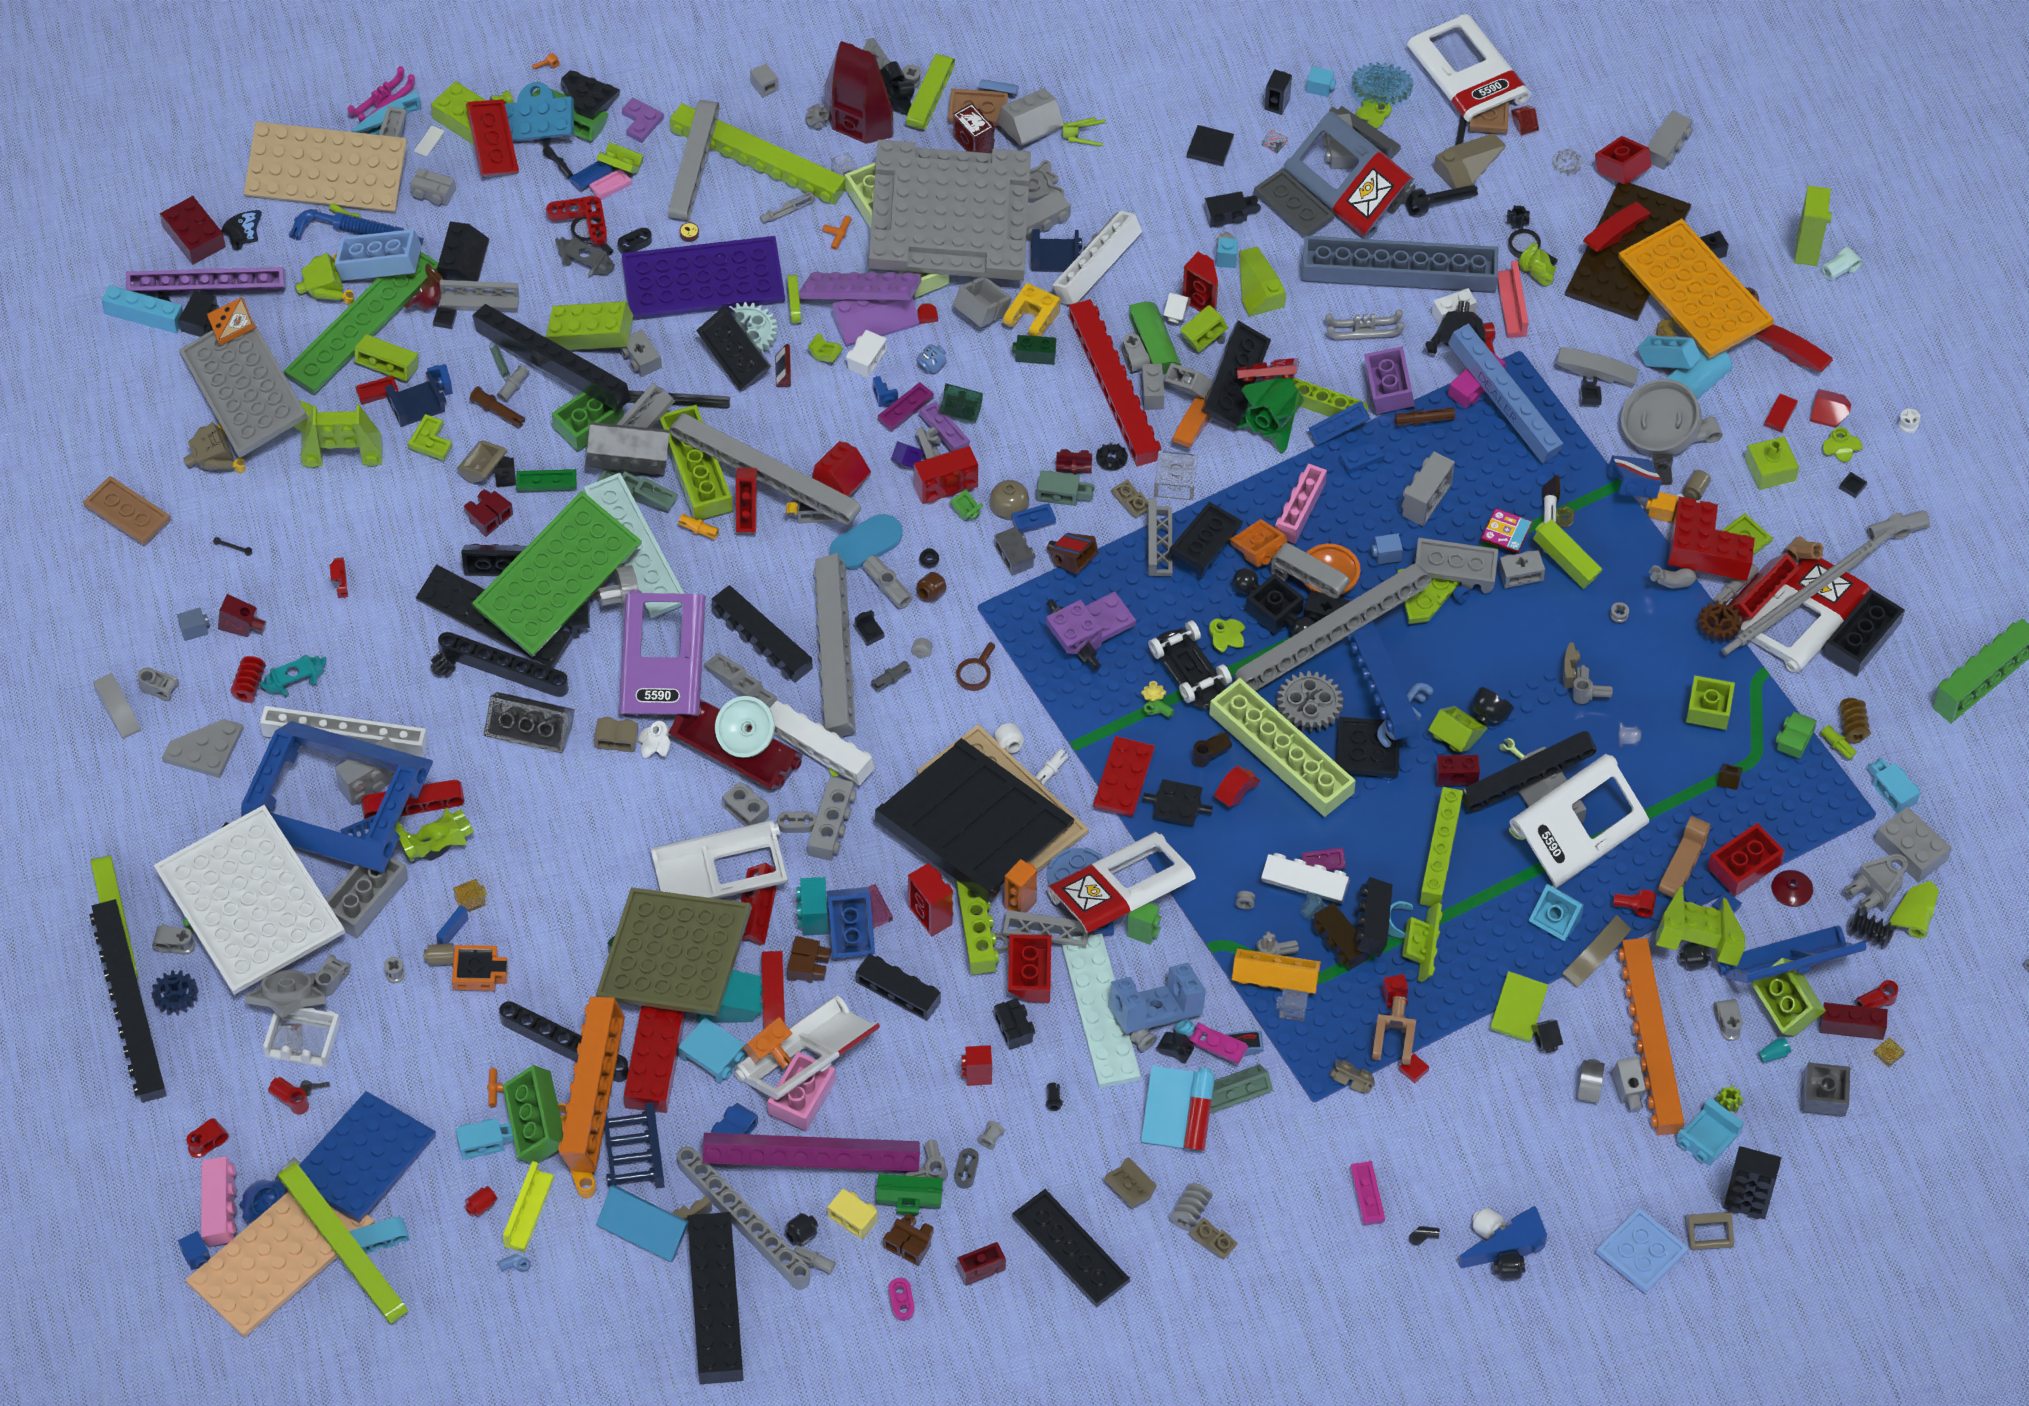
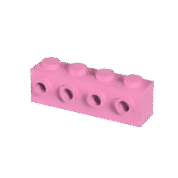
(1302, 502)
(218, 1201)

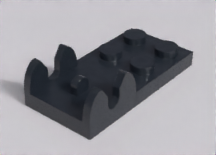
(733, 347)
(1205, 538)

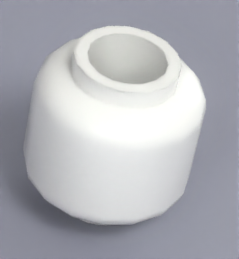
(1009, 737)
(1486, 1222)

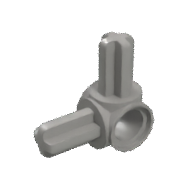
(1584, 689)
(1270, 946)
(934, 1160)

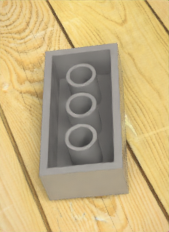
(364, 895)

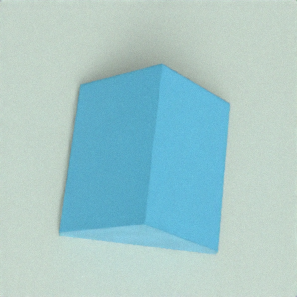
(1557, 913)

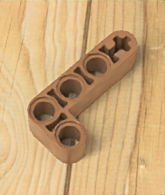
(1685, 857)

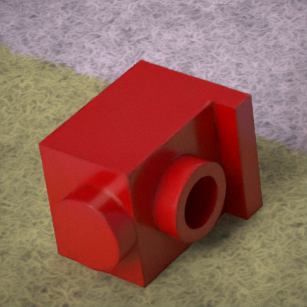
(1393, 987)

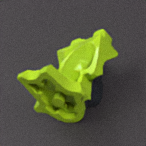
(445, 832)

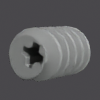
(1190, 1206)

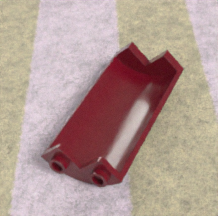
(768, 767)

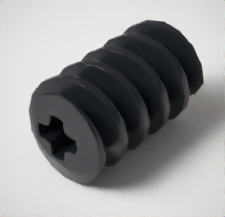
(1872, 928)

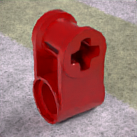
(207, 1137)

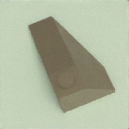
(1467, 161)

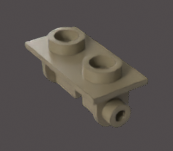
(1360, 1078)

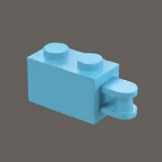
(1894, 785)
(483, 1138)

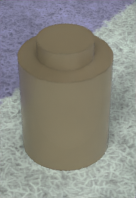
(1696, 484)
(439, 954)

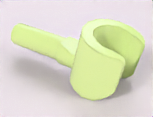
(1511, 747)

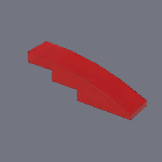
(1616, 226)
(1797, 348)
(773, 986)

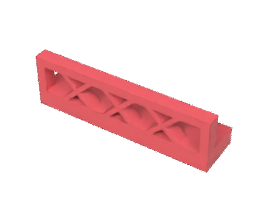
(1513, 302)

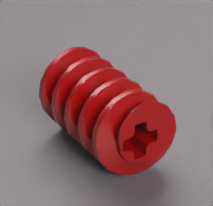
(248, 678)

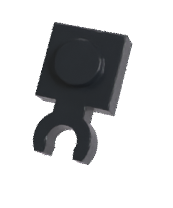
(1590, 392)

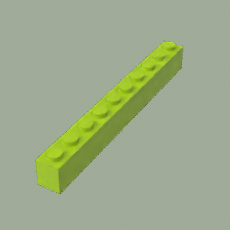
(765, 157)

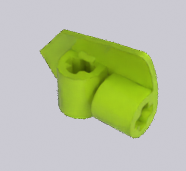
(1916, 909)

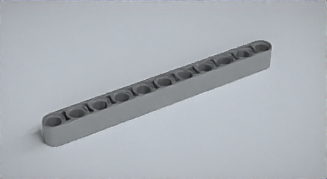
(768, 469)
(1334, 627)

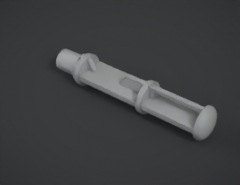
(787, 208)

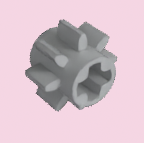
(817, 116)

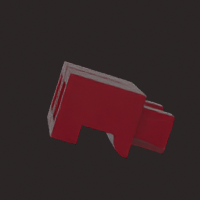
(490, 512)

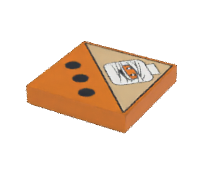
(231, 321)

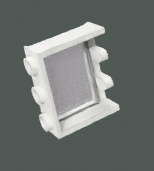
(318, 1036)

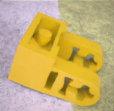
(1037, 303)

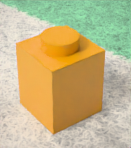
(1662, 507)

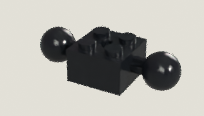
(1272, 602)

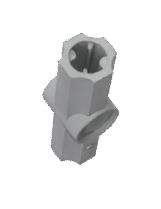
(1900, 525)
(893, 588)

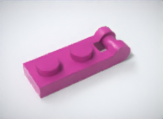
(1218, 1043)

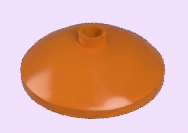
(1340, 559)

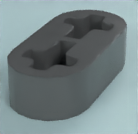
(971, 1168)

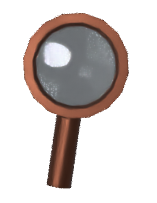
(975, 673)

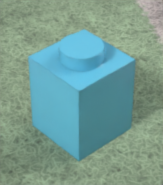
(1320, 81)
(1227, 252)

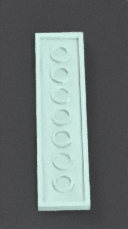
(648, 561)
(1091, 983)

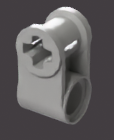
(1134, 352)
(159, 685)
(171, 940)
(332, 971)
(1728, 1018)

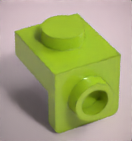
(824, 350)

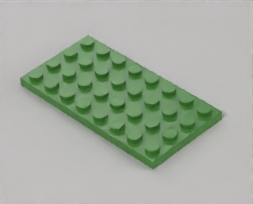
(557, 573)

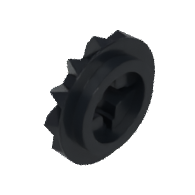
(1109, 462)

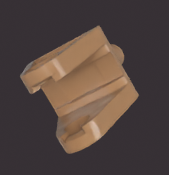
(1395, 1021)

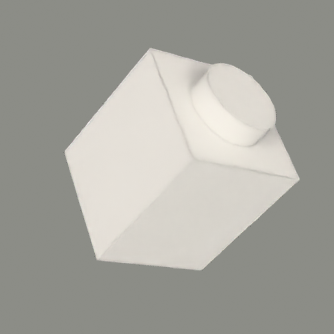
(1176, 307)

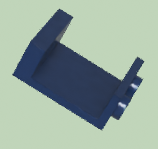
(1054, 254)
(415, 402)

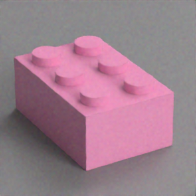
(805, 1100)

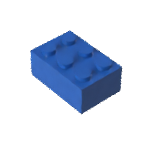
(850, 922)

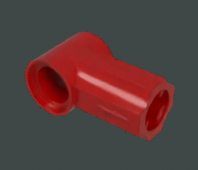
(1877, 997)
(289, 1094)

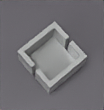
(982, 301)

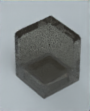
(1663, 465)

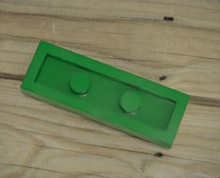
(546, 480)

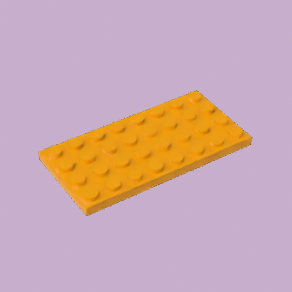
(1696, 288)

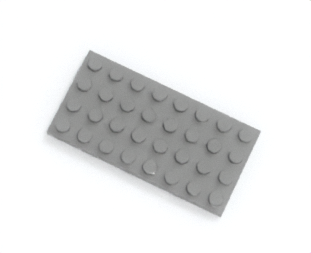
(244, 388)

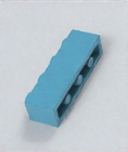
(142, 309)

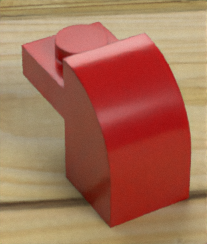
(1235, 785)

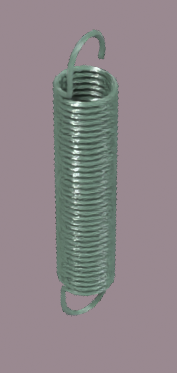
(499, 361)

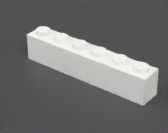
(1097, 258)
(821, 744)

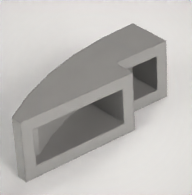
(116, 706)

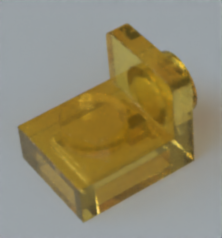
(1666, 328)

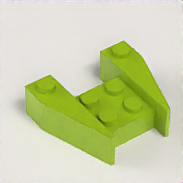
(340, 430)
(1702, 926)

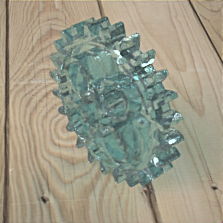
(1382, 83)

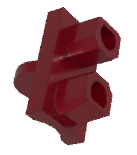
(1074, 462)

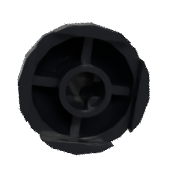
(1490, 707)

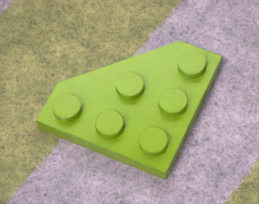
(1428, 601)

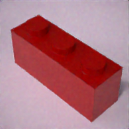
(746, 500)

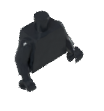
(1453, 321)

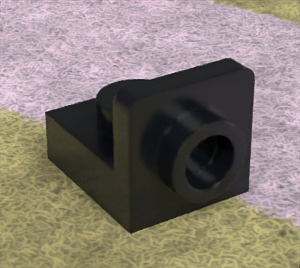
(868, 628)

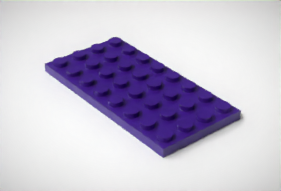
(703, 277)

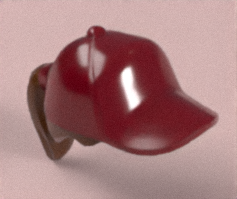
(429, 292)

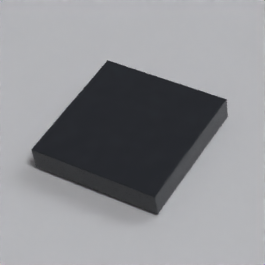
(1210, 145)

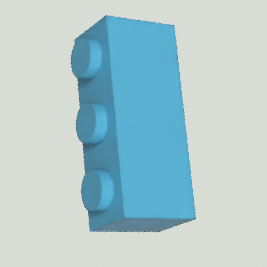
(1669, 352)

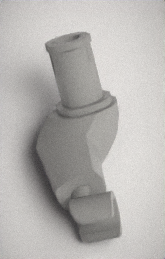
(1673, 580)

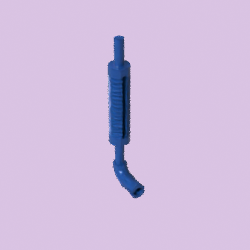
(341, 222)

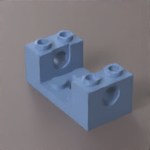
(1178, 1000)

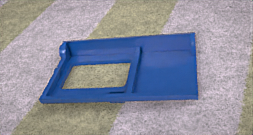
(1803, 950)

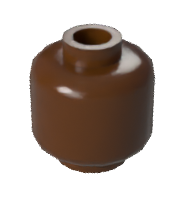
(931, 586)

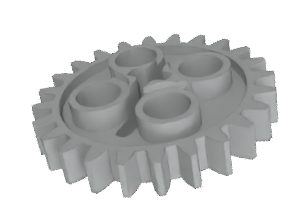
(1322, 711)

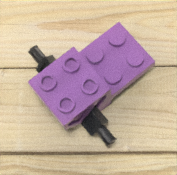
(1084, 627)

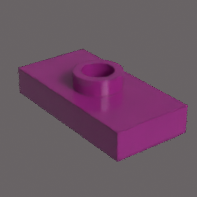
(1331, 858)

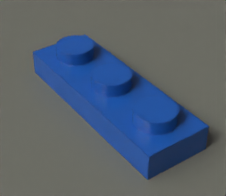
(1339, 423)

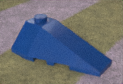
(1523, 1235)

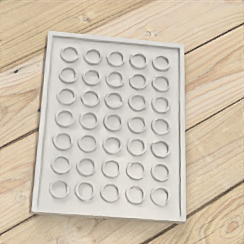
(249, 899)

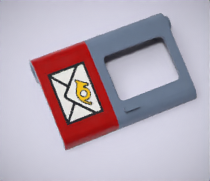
(1367, 188)

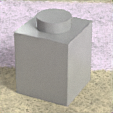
(764, 80)

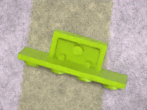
(1422, 939)

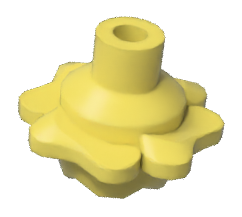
(1153, 692)

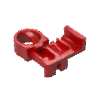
(338, 573)

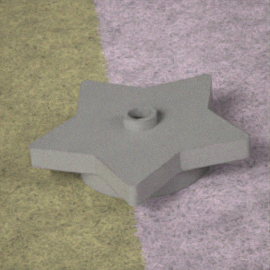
(286, 992)

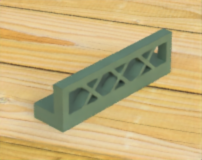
(1240, 1087)

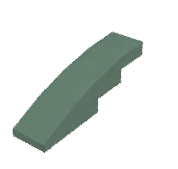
(645, 490)

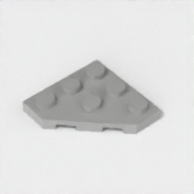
(205, 749)

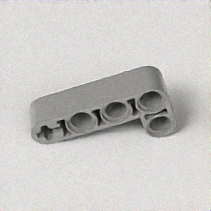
(1308, 569)

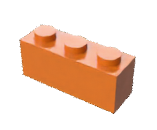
(1021, 887)

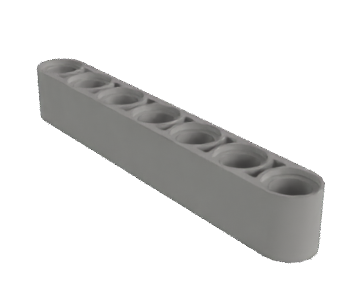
(693, 160)

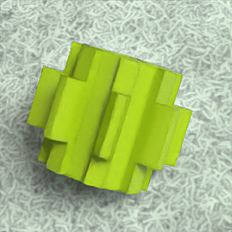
(1730, 1098)

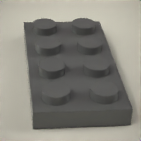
(1293, 203)

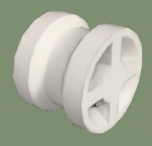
(1913, 417)

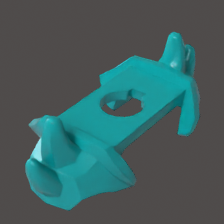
(307, 666)

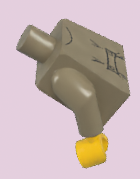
(212, 450)

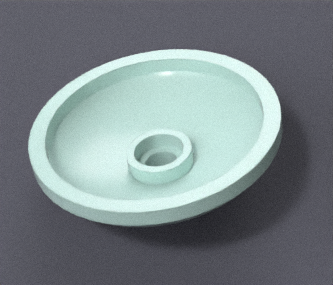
(733, 723)

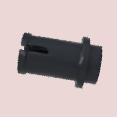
(1054, 1102)

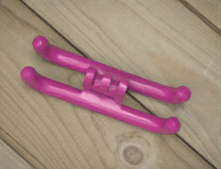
(383, 95)

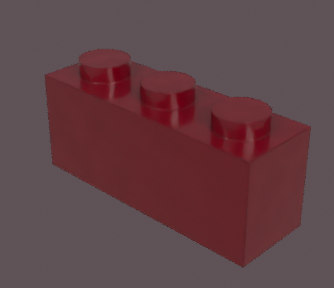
(1854, 1021)

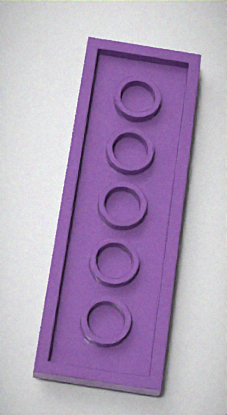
(860, 286)

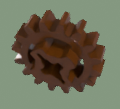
(1729, 624)

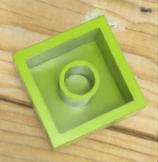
(1710, 702)

